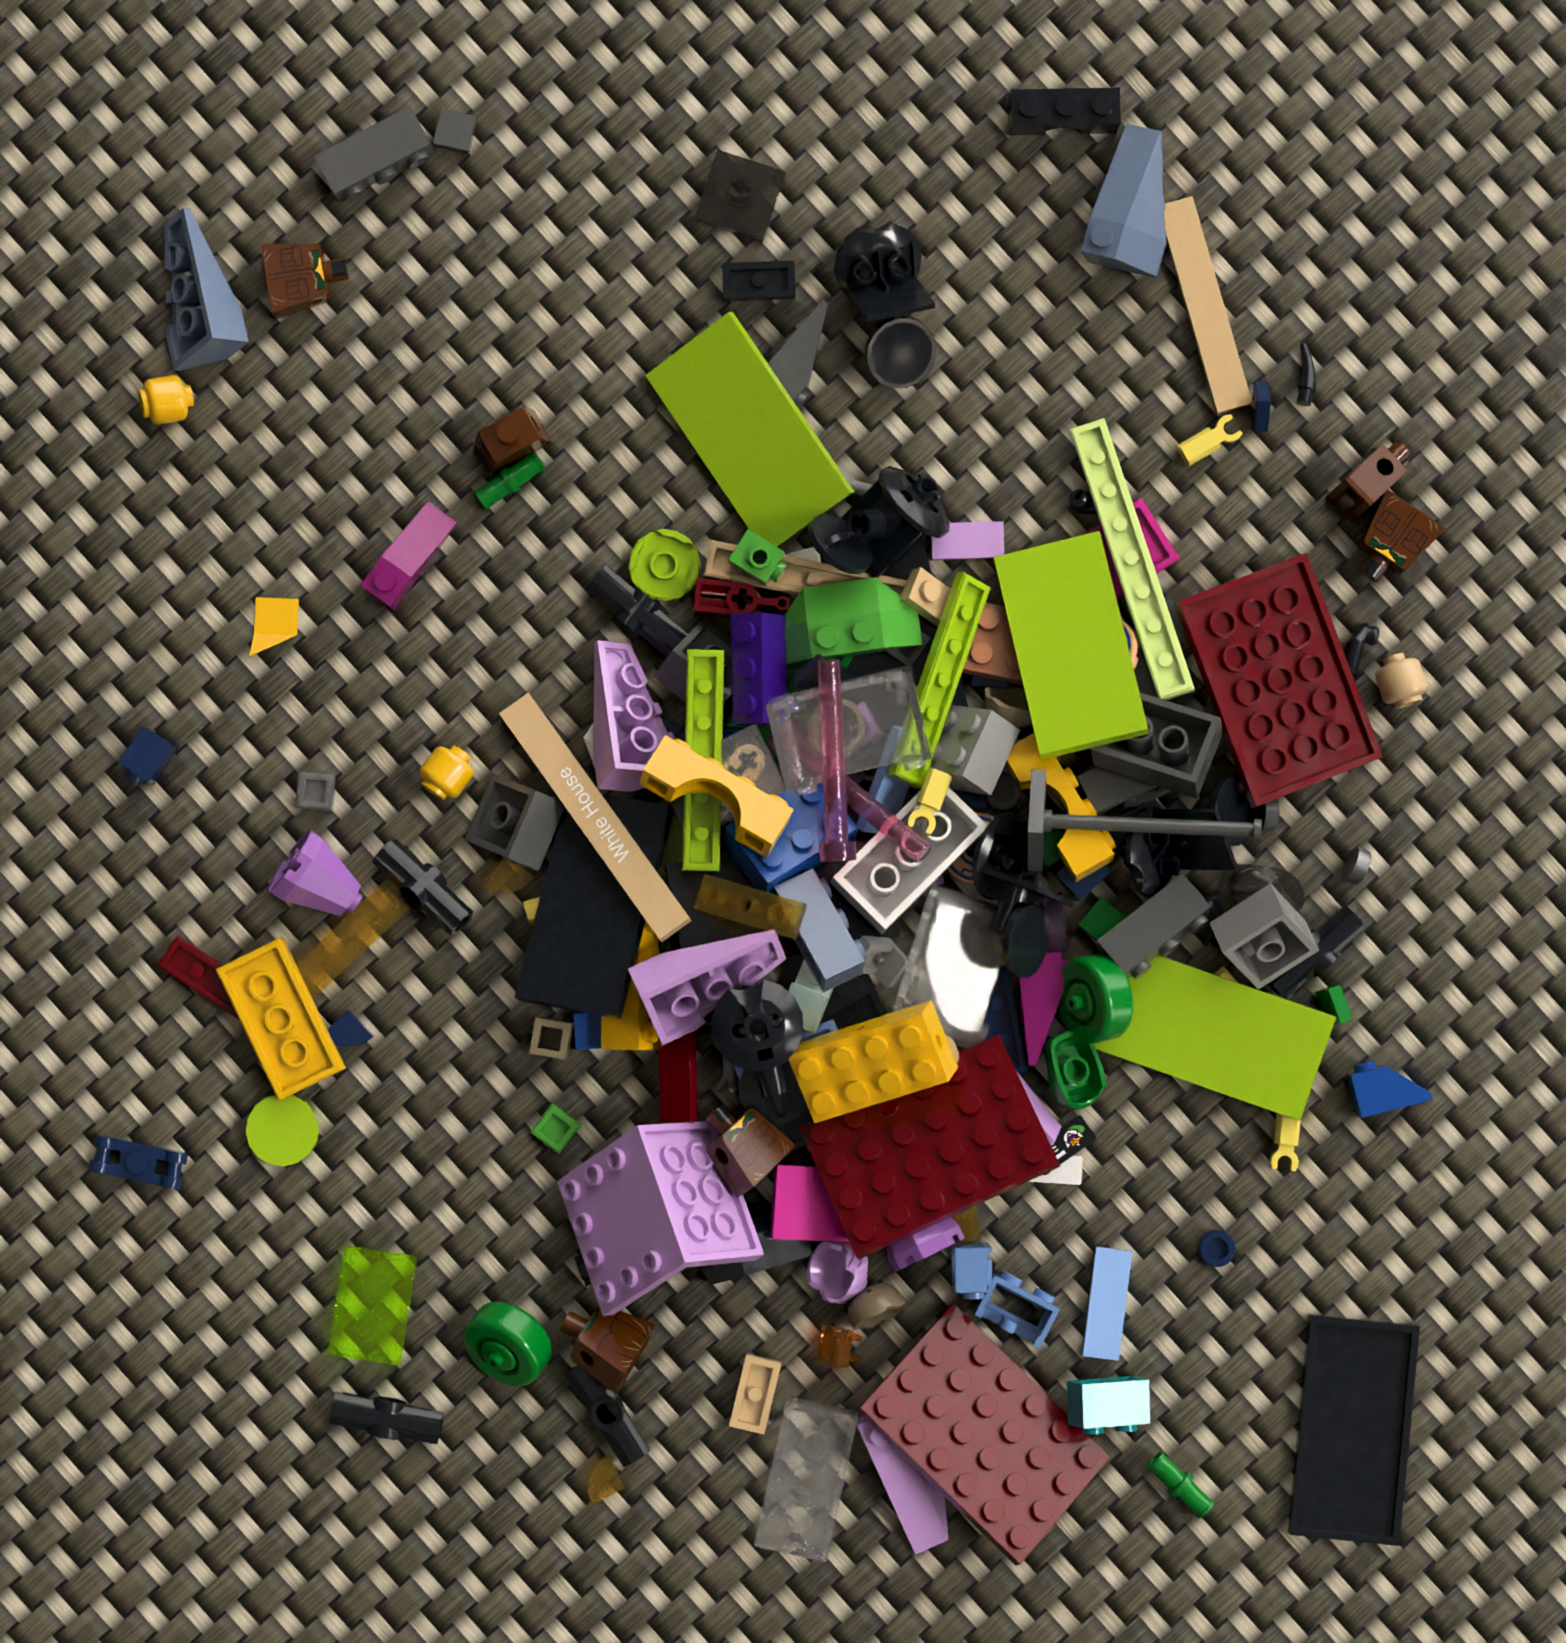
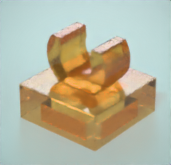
(836, 1346)

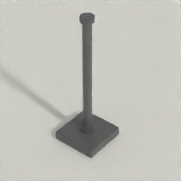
(1043, 821)

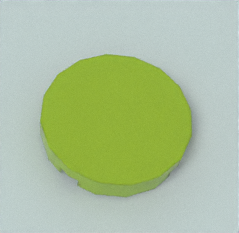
(664, 565)
(282, 1130)

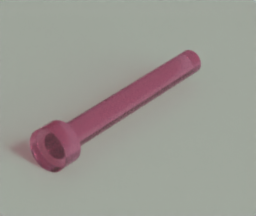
(834, 783)
(881, 818)

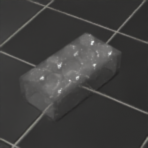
(806, 1478)

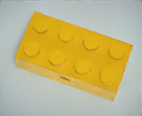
(873, 1061)

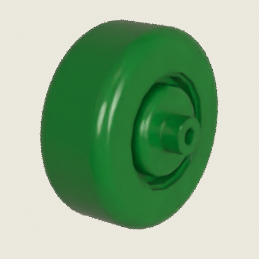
(1095, 999)
(507, 1344)

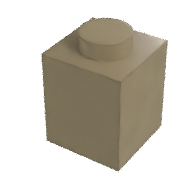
(551, 1038)

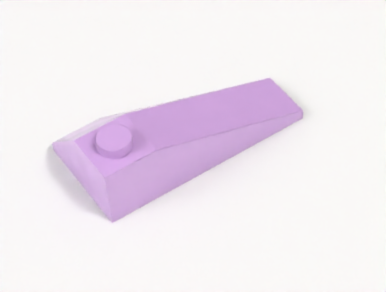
(624, 718)
(688, 982)
(914, 1498)

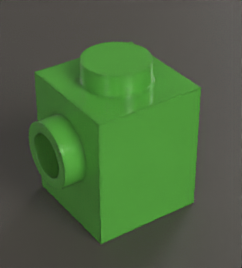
(758, 558)

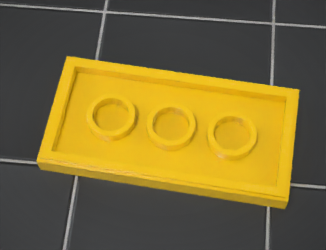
(280, 1018)

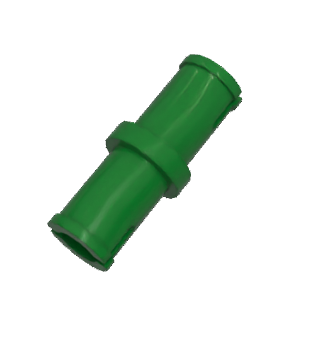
(510, 479)
(1180, 1484)

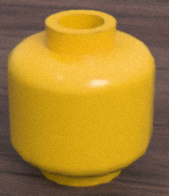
(165, 399)
(446, 772)

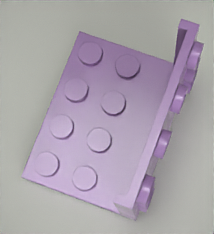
(653, 1210)

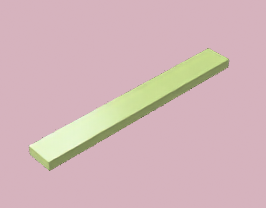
(1132, 560)

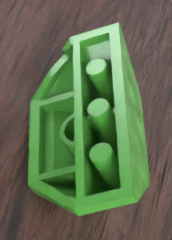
(848, 621)

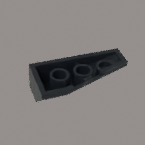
(775, 1250)

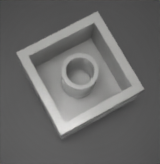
(974, 748)
(1264, 936)

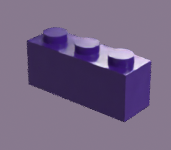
(757, 665)

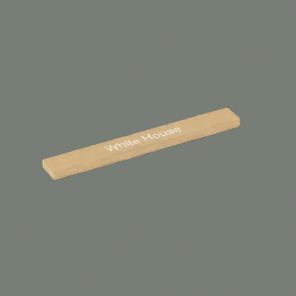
(595, 817)

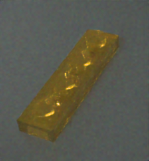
(352, 937)

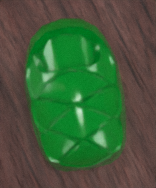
(1073, 1071)

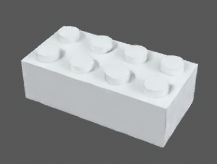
(889, 881)

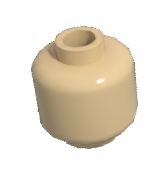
(1401, 681)

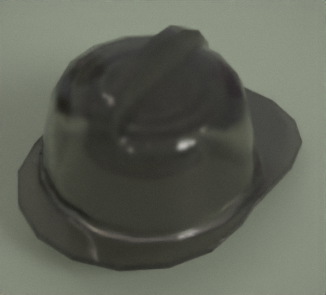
(1249, 878)

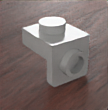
(883, 959)

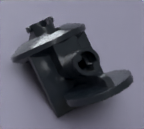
(899, 346)
(881, 523)
(1160, 856)
(997, 874)
(762, 1048)

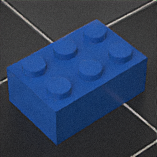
(796, 847)

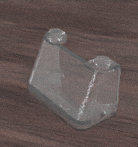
(879, 728)
(954, 963)

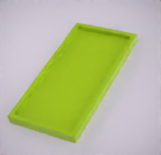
(749, 432)
(1071, 645)
(1224, 1036)

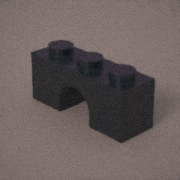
(1079, 108)

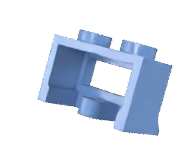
(971, 1269)
(1012, 1322)

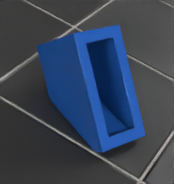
(1382, 1089)

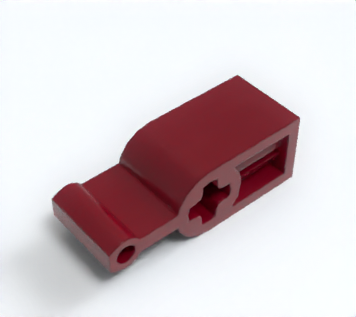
(728, 591)

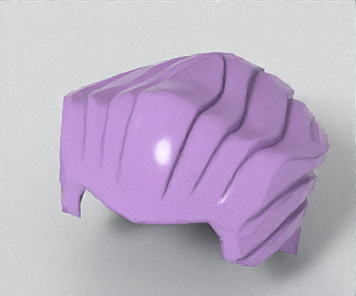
(837, 1272)

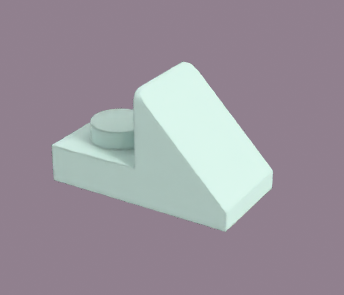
(809, 998)

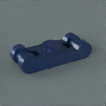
(138, 1161)

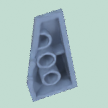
(1128, 217)
(204, 310)

